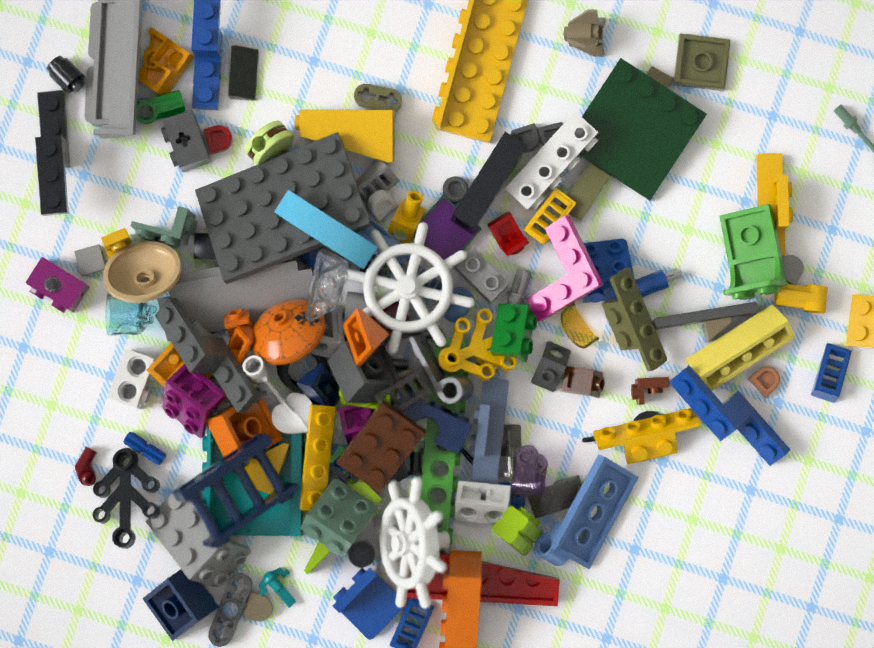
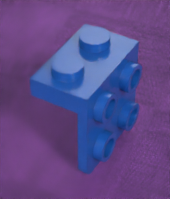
(608, 258)
(367, 603)

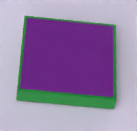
(442, 234)

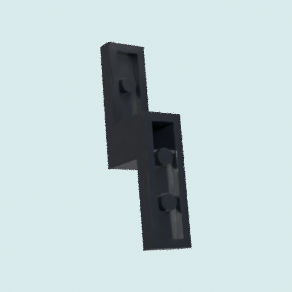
(52, 153)

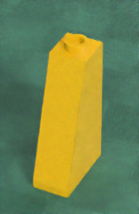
(361, 131)

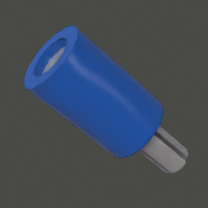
(656, 281)

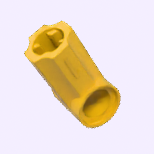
(809, 298)

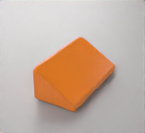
(241, 342)

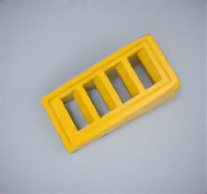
(535, 233)

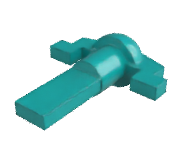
(271, 578)

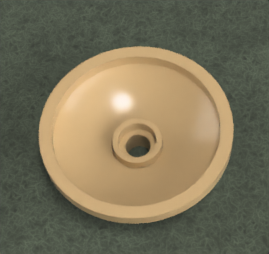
(142, 272)

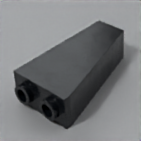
(489, 181)

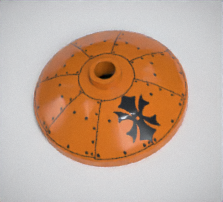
(285, 334)

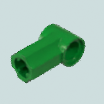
(162, 106)

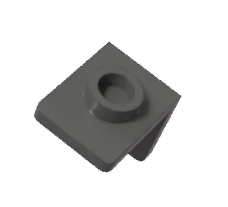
(551, 367)

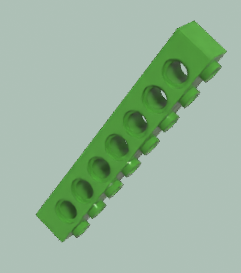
(433, 455)

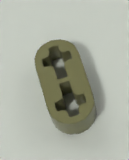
(378, 92)

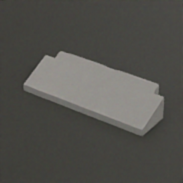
(115, 74)
(209, 298)

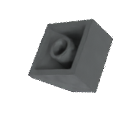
(364, 381)

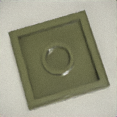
(701, 62)

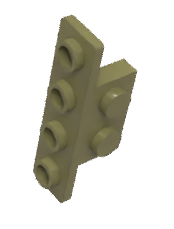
(632, 321)

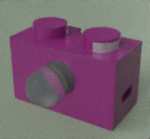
(57, 285)

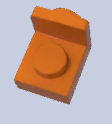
(237, 318)

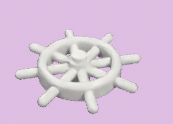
(409, 287)
(407, 538)

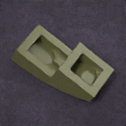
(586, 189)

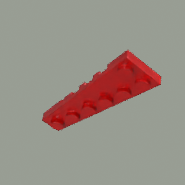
(502, 585)

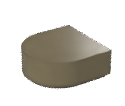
(258, 607)

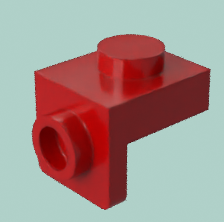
(507, 234)

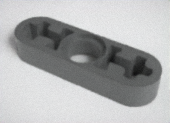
(217, 625)

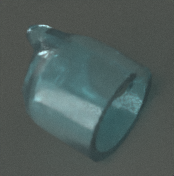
(127, 317)

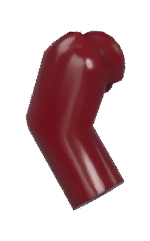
(84, 468)

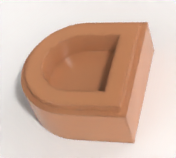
(765, 380)

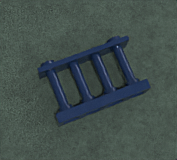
(213, 478)

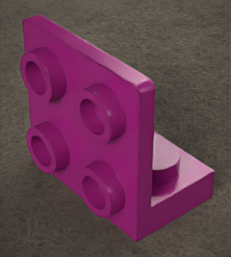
(191, 399)

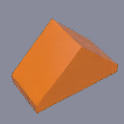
(363, 335)

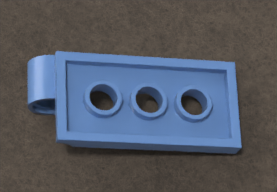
(562, 539)

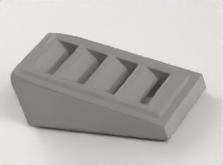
(372, 174)

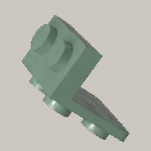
(182, 228)
(338, 517)

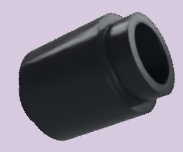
(66, 74)
(361, 554)

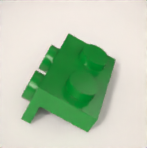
(513, 331)

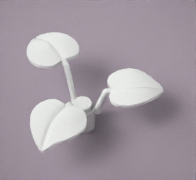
(287, 417)

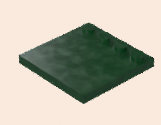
(639, 128)

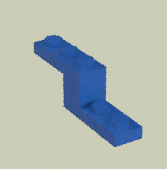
(207, 50)
(729, 416)

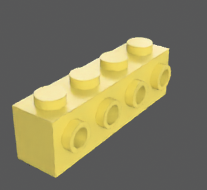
(741, 347)

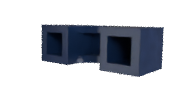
(452, 429)

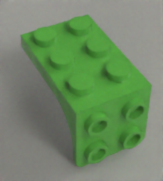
(752, 253)

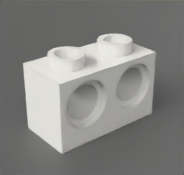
(125, 376)
(481, 502)

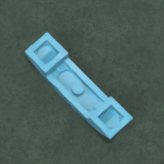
(325, 229)

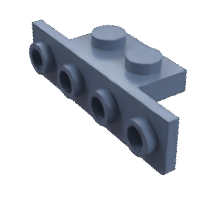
(489, 433)

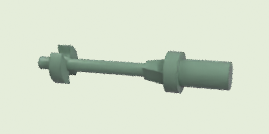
(850, 122)

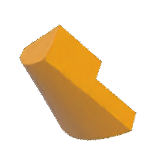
(163, 63)

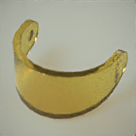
(576, 328)

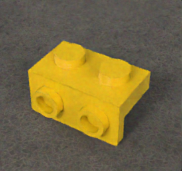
(861, 322)

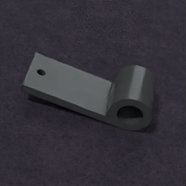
(449, 389)

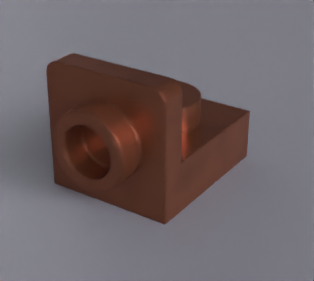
(653, 386)

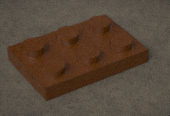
(381, 446)

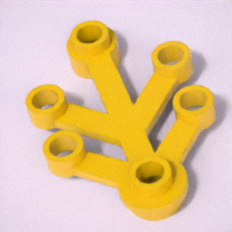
(477, 348)

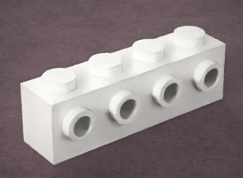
(552, 160)

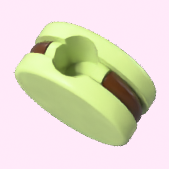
(269, 142)

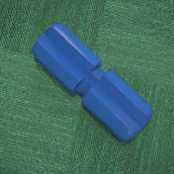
(140, 445)

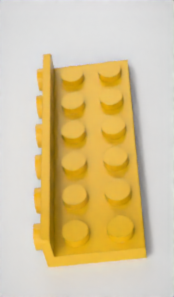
(479, 68)

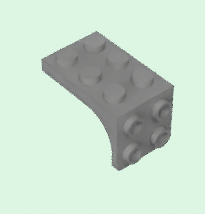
(182, 535)

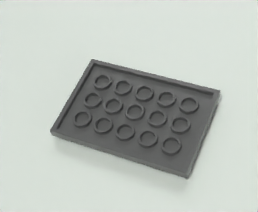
(242, 206)

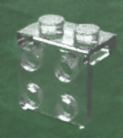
(326, 284)

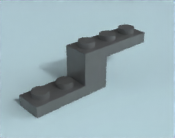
(207, 355)

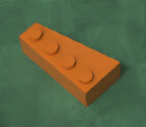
(462, 600)

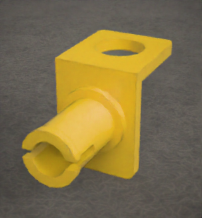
(408, 216)

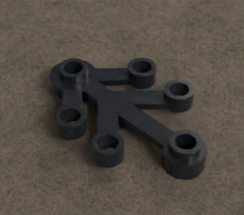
(124, 494)

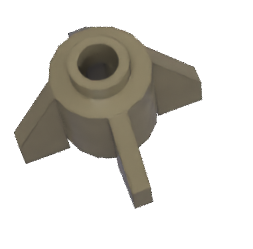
(586, 32)

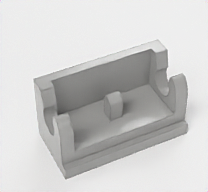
(333, 334)

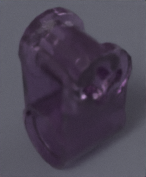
(529, 473)

